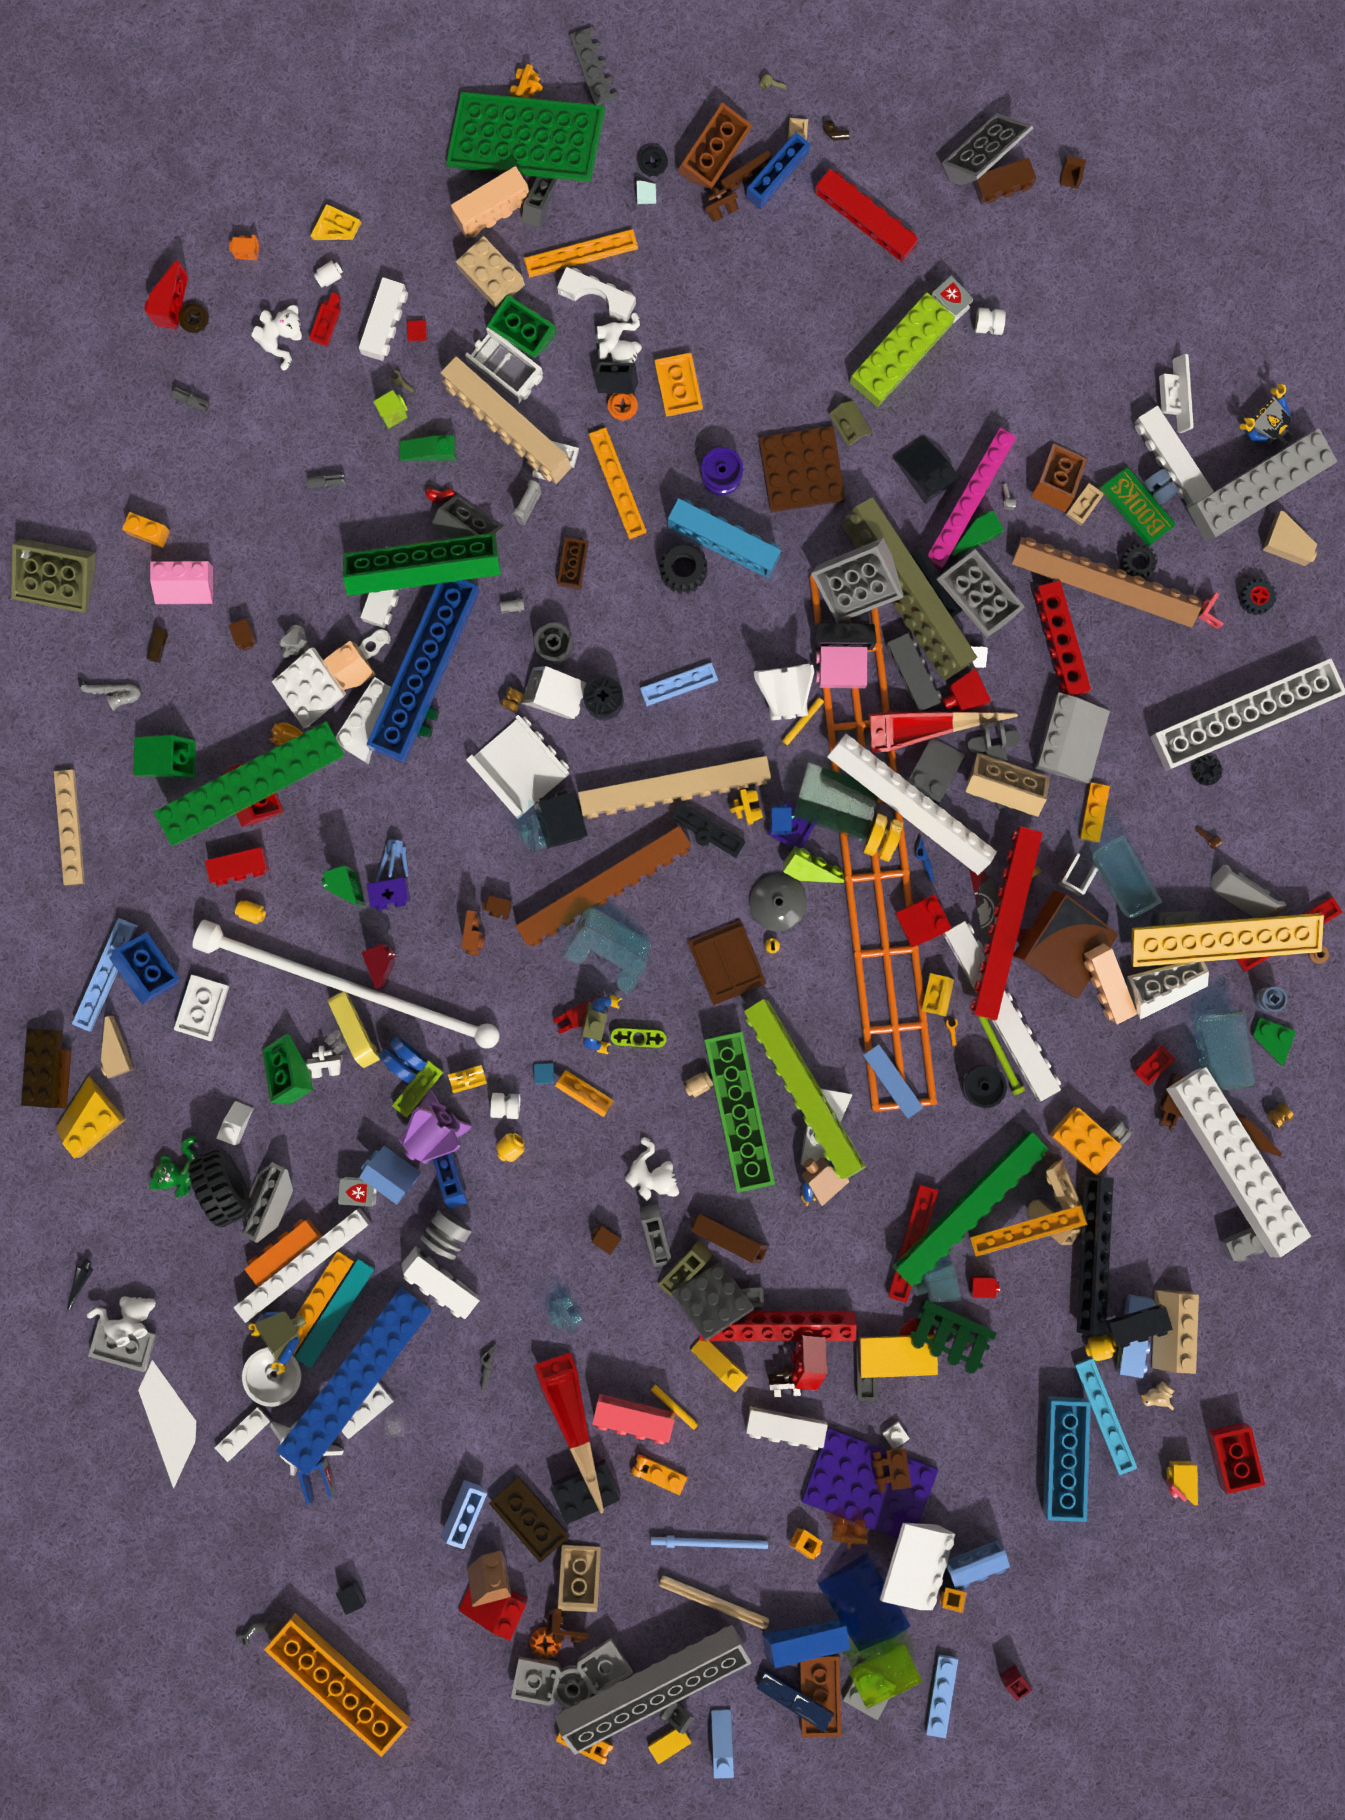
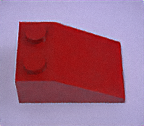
(167, 298)
(497, 1616)

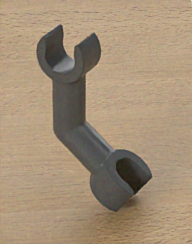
(269, 1627)

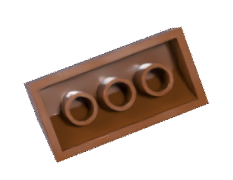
(715, 147)

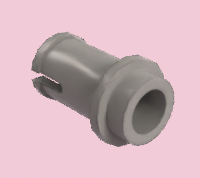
(511, 606)

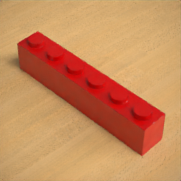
(866, 215)

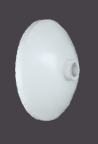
(264, 1387)

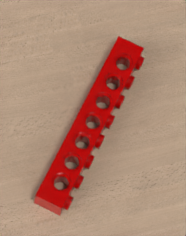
(790, 1326)

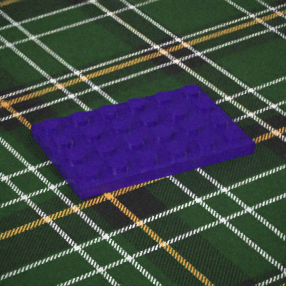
(847, 1488)

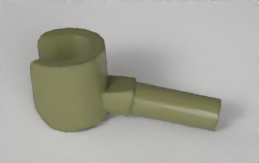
(767, 80)
(399, 381)

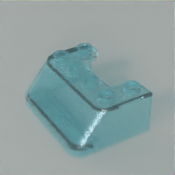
(611, 941)

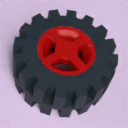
(1264, 594)

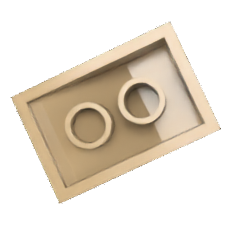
(579, 1578)

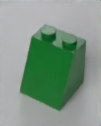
(164, 757)

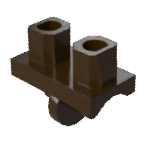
(781, 1381)

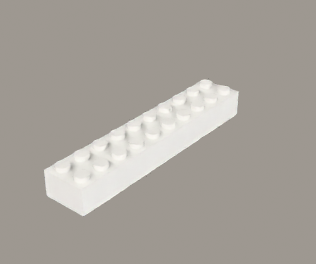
(1248, 714)
(1238, 1162)

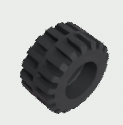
(683, 551)

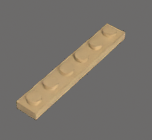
(69, 827)

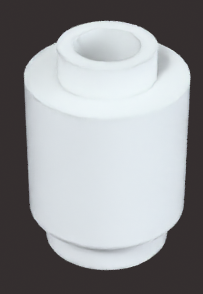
(328, 274)

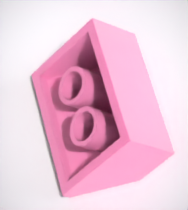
(182, 582)

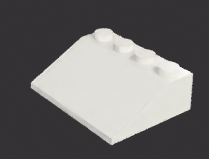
(918, 1566)

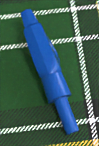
(926, 862)

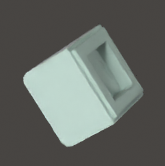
(646, 193)

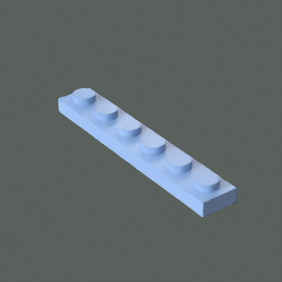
(103, 977)

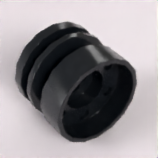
(613, 702)

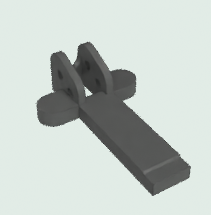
(983, 743)

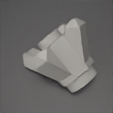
(294, 641)

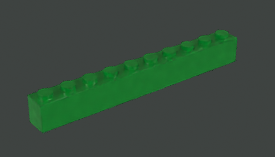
(970, 1208)

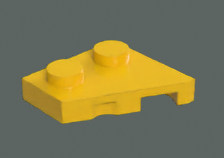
(335, 225)

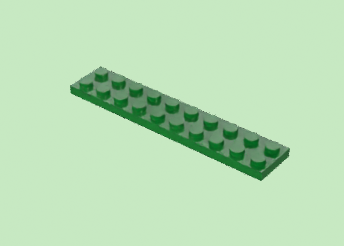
(249, 784)

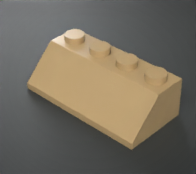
(1008, 784)
(1178, 1348)

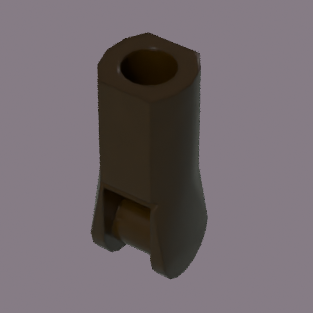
(157, 646)

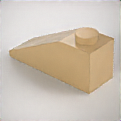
(114, 1053)

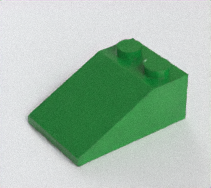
(286, 1072)

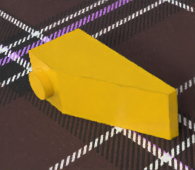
(720, 1364)

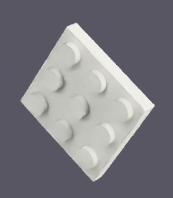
(309, 687)

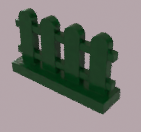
(965, 1327)

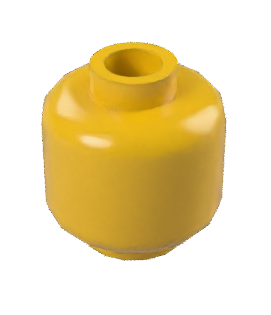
(510, 1147)
(1100, 1347)

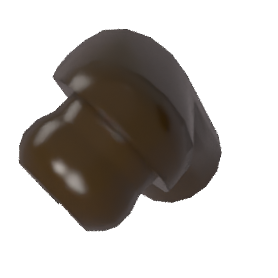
(835, 135)

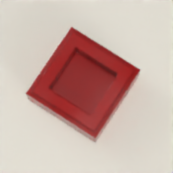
(416, 331)

